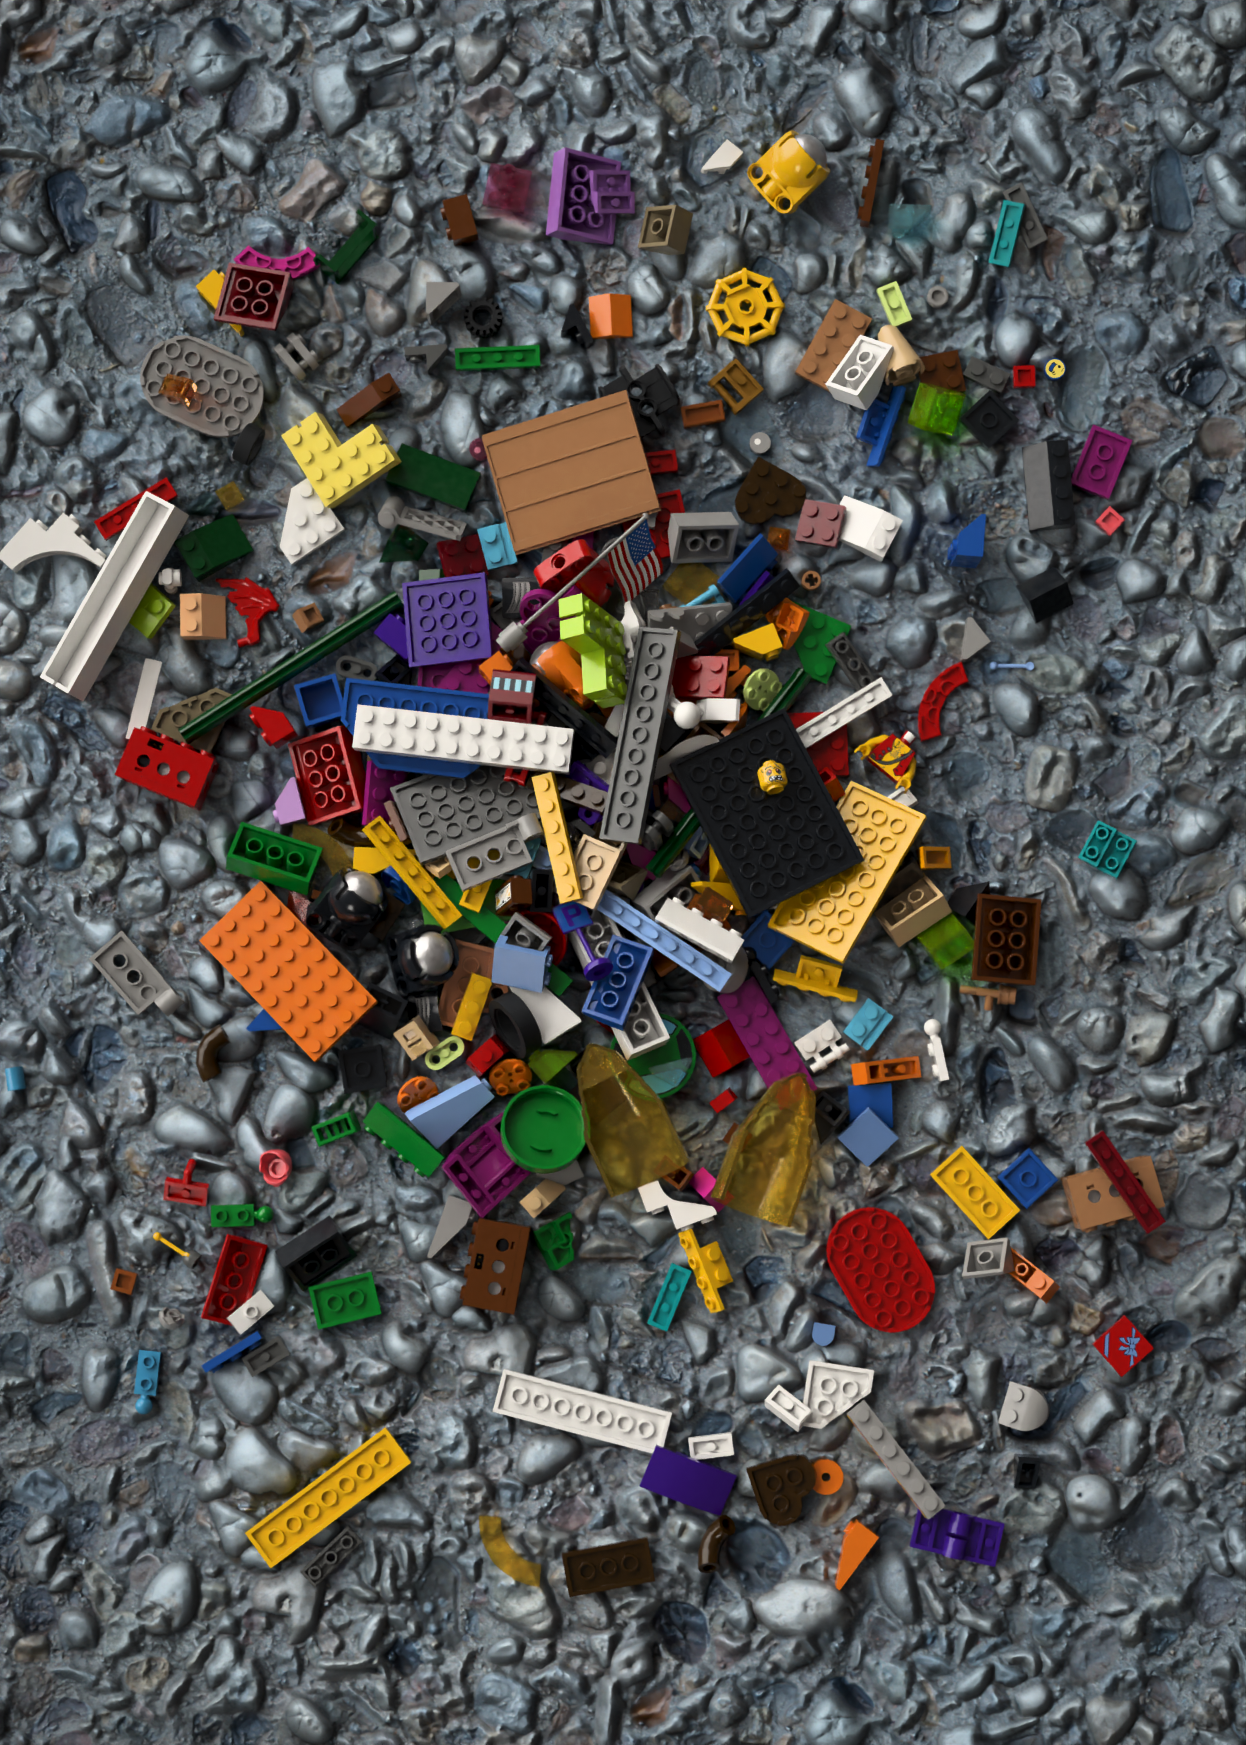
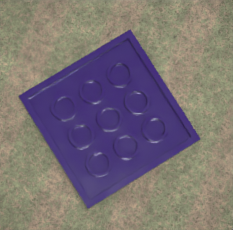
(447, 620)

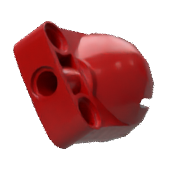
(568, 563)

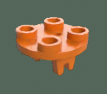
(508, 1069)
(422, 1086)

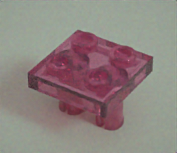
(507, 188)

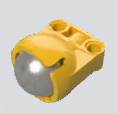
(790, 170)

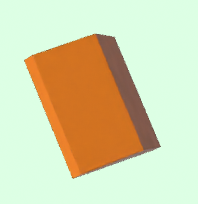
(610, 316)

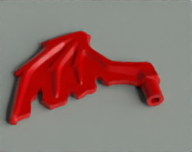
(252, 602)

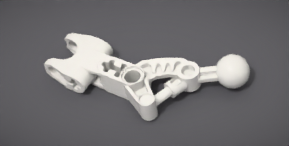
(686, 713)

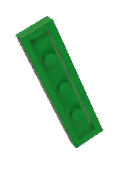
(497, 358)

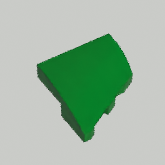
(555, 1242)

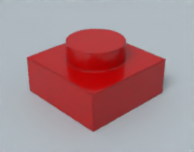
(1024, 376)

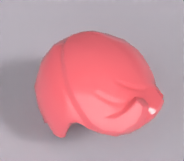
(275, 1166)

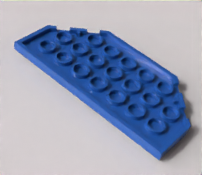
(414, 699)

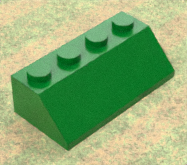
(273, 858)
(404, 1139)

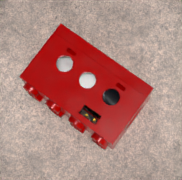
(167, 767)

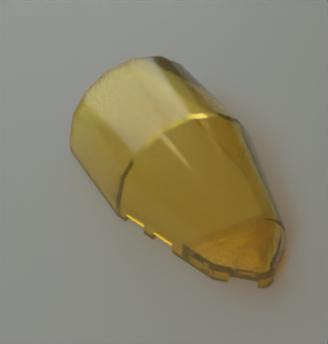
(625, 1123)
(770, 1154)

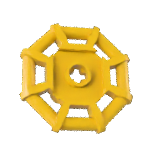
(741, 318)

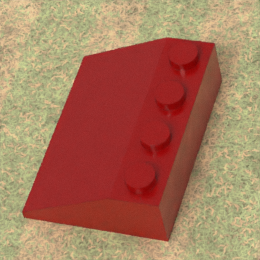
(329, 775)

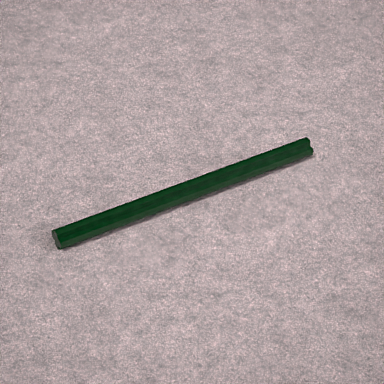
(290, 667)
(689, 823)

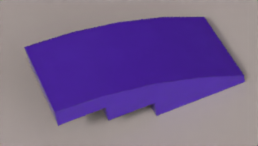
(688, 1480)

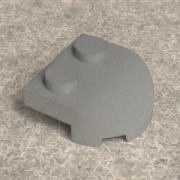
(1024, 1408)

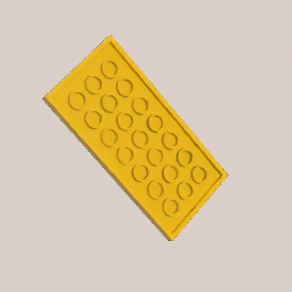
(837, 910)

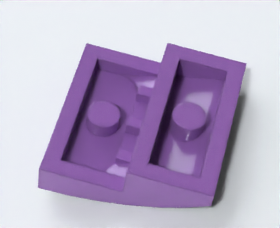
(611, 191)

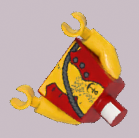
(892, 757)

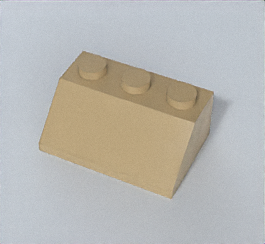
(913, 911)

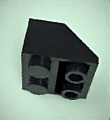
(386, 1014)

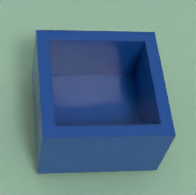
(320, 700)

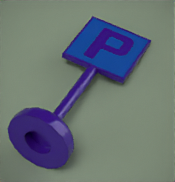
(572, 918)

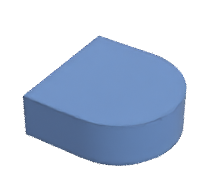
(823, 1333)

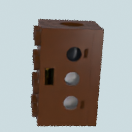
(495, 1265)

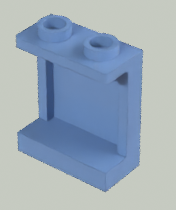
(521, 966)

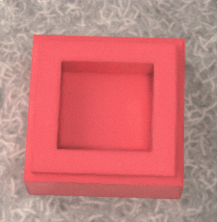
(1109, 521)

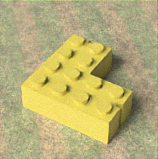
(339, 468)

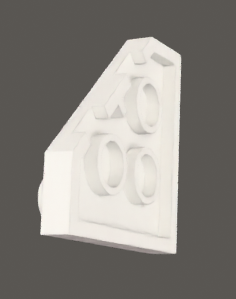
(307, 523)
(833, 1390)

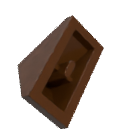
(679, 1178)

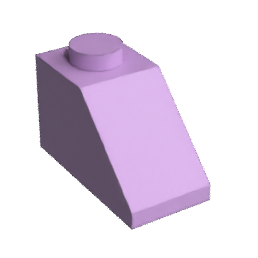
(289, 805)

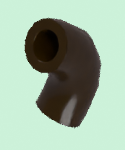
(348, 834)
(208, 1052)
(712, 1542)

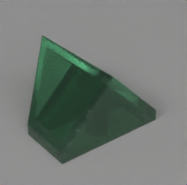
(403, 546)

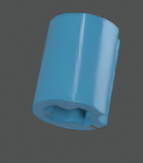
(15, 1078)

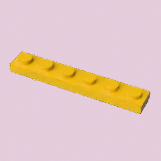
(557, 837)
(412, 872)

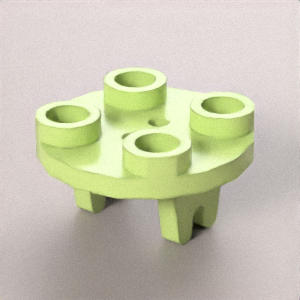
(761, 689)

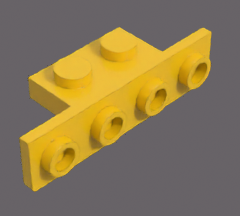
(817, 977)
(708, 1267)

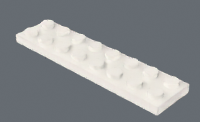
(581, 1411)

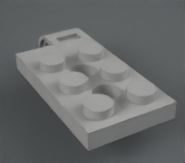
(507, 840)
(151, 985)

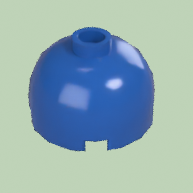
(403, 892)

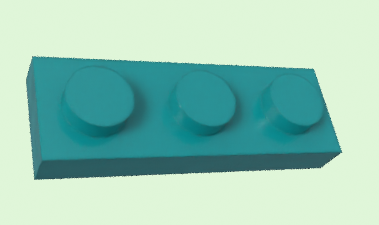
(1007, 233)
(669, 1297)

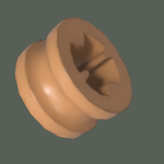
(815, 575)

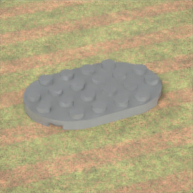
(226, 392)

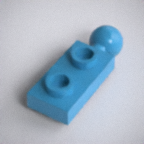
(147, 1379)

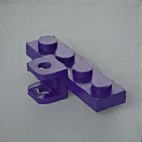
(584, 775)

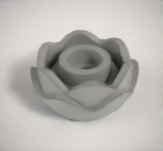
(680, 861)
(171, 1319)

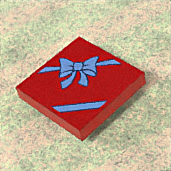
(1122, 1346)

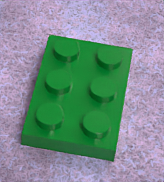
(345, 1300)

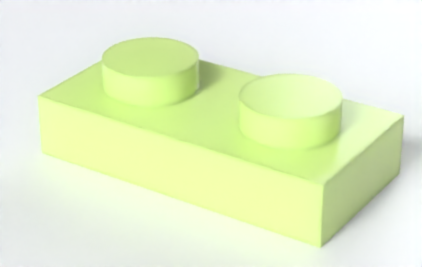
(894, 304)

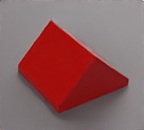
(720, 1048)

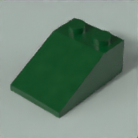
(213, 547)

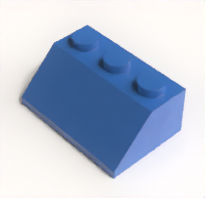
(969, 545)
(747, 569)

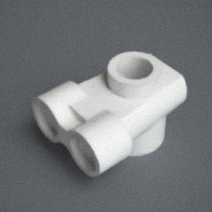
(170, 579)

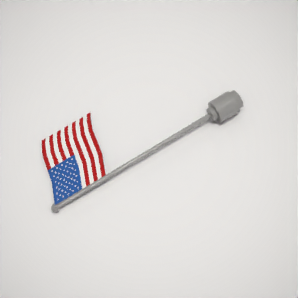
(632, 562)

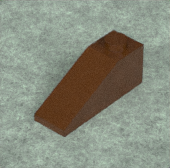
(369, 400)

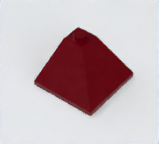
(254, 296)

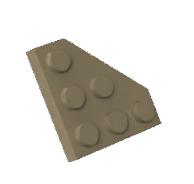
(174, 717)

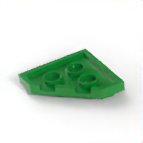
(811, 644)

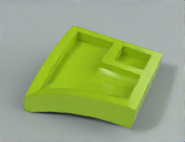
(151, 612)

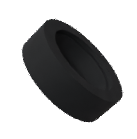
(515, 1024)

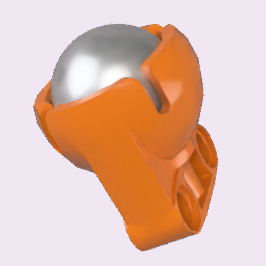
(563, 668)

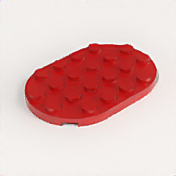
(880, 1269)

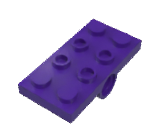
(958, 1536)

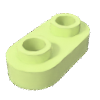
(444, 1052)

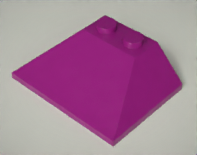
(483, 1168)

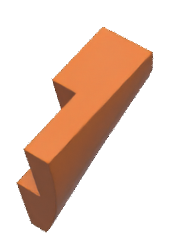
(788, 621)

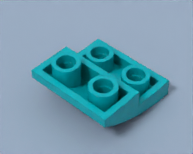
(1107, 849)

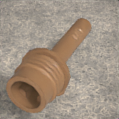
(1005, 994)

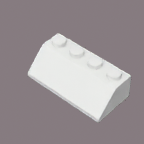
(699, 930)

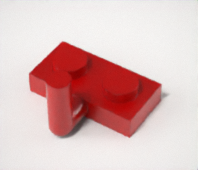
(185, 1189)

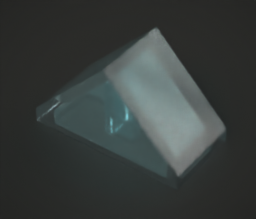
(672, 1071)

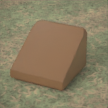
(308, 617)

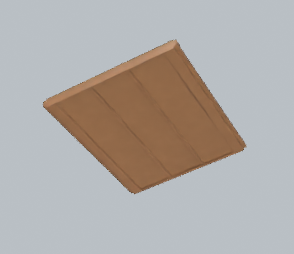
(571, 472)

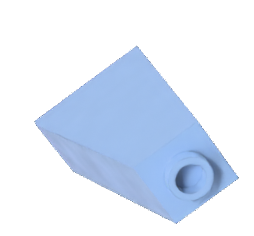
(450, 1110)

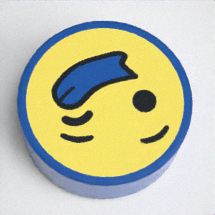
(1054, 369)

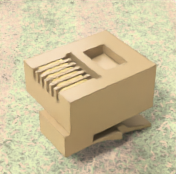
(416, 1037)

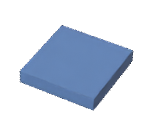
(867, 1137)

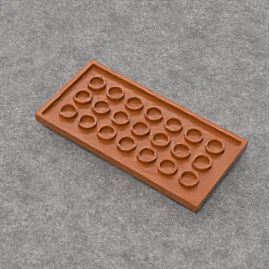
(288, 971)

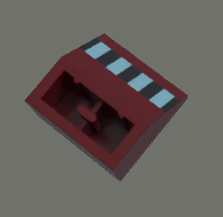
(512, 696)

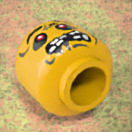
(772, 777)

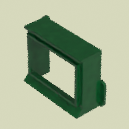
(351, 251)

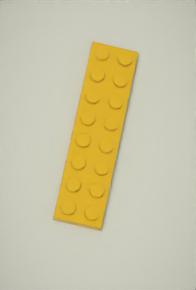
(328, 1497)

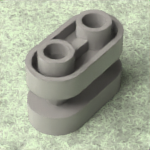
(297, 343)

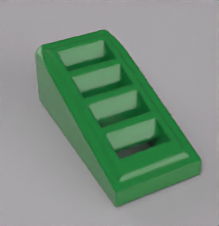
(352, 1120)

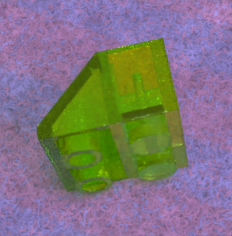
(936, 409)
(946, 941)

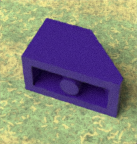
(393, 634)

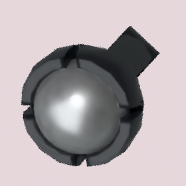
(347, 908)
(421, 958)

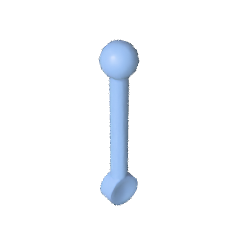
(1029, 666)

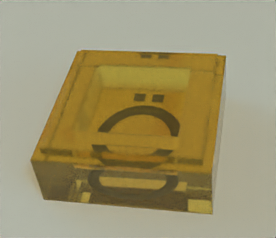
(230, 495)

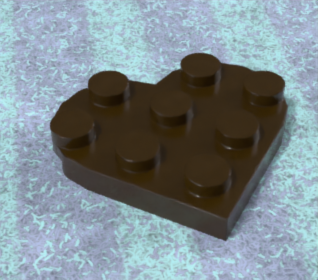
(768, 493)
(781, 1485)

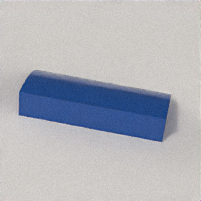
(614, 995)

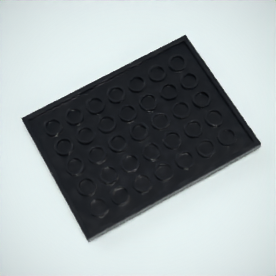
(764, 840)

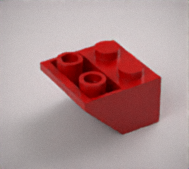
(275, 726)

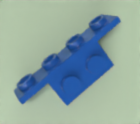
(878, 424)

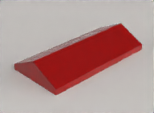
(233, 1277)

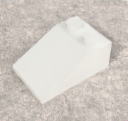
(861, 372)
(868, 528)

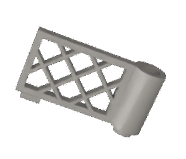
(395, 512)

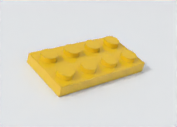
(974, 1192)

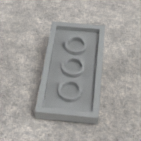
(690, 619)

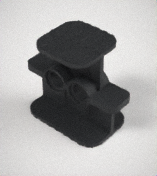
(656, 392)

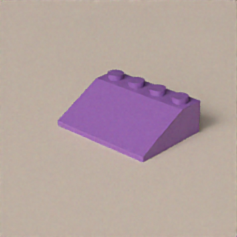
(570, 200)

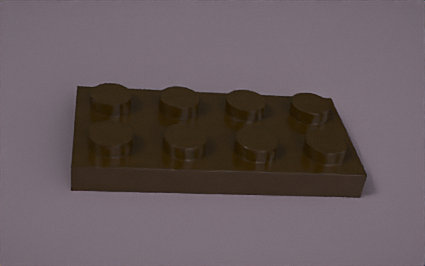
(608, 1566)

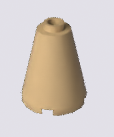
(904, 360)

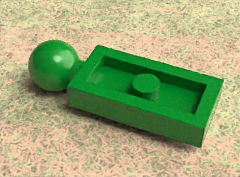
(239, 1215)

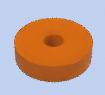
(836, 1477)

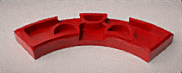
(934, 698)

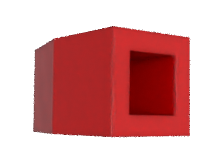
(723, 1100)

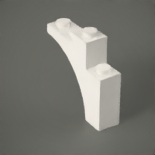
(60, 539)

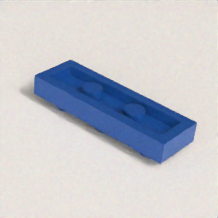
(233, 1352)

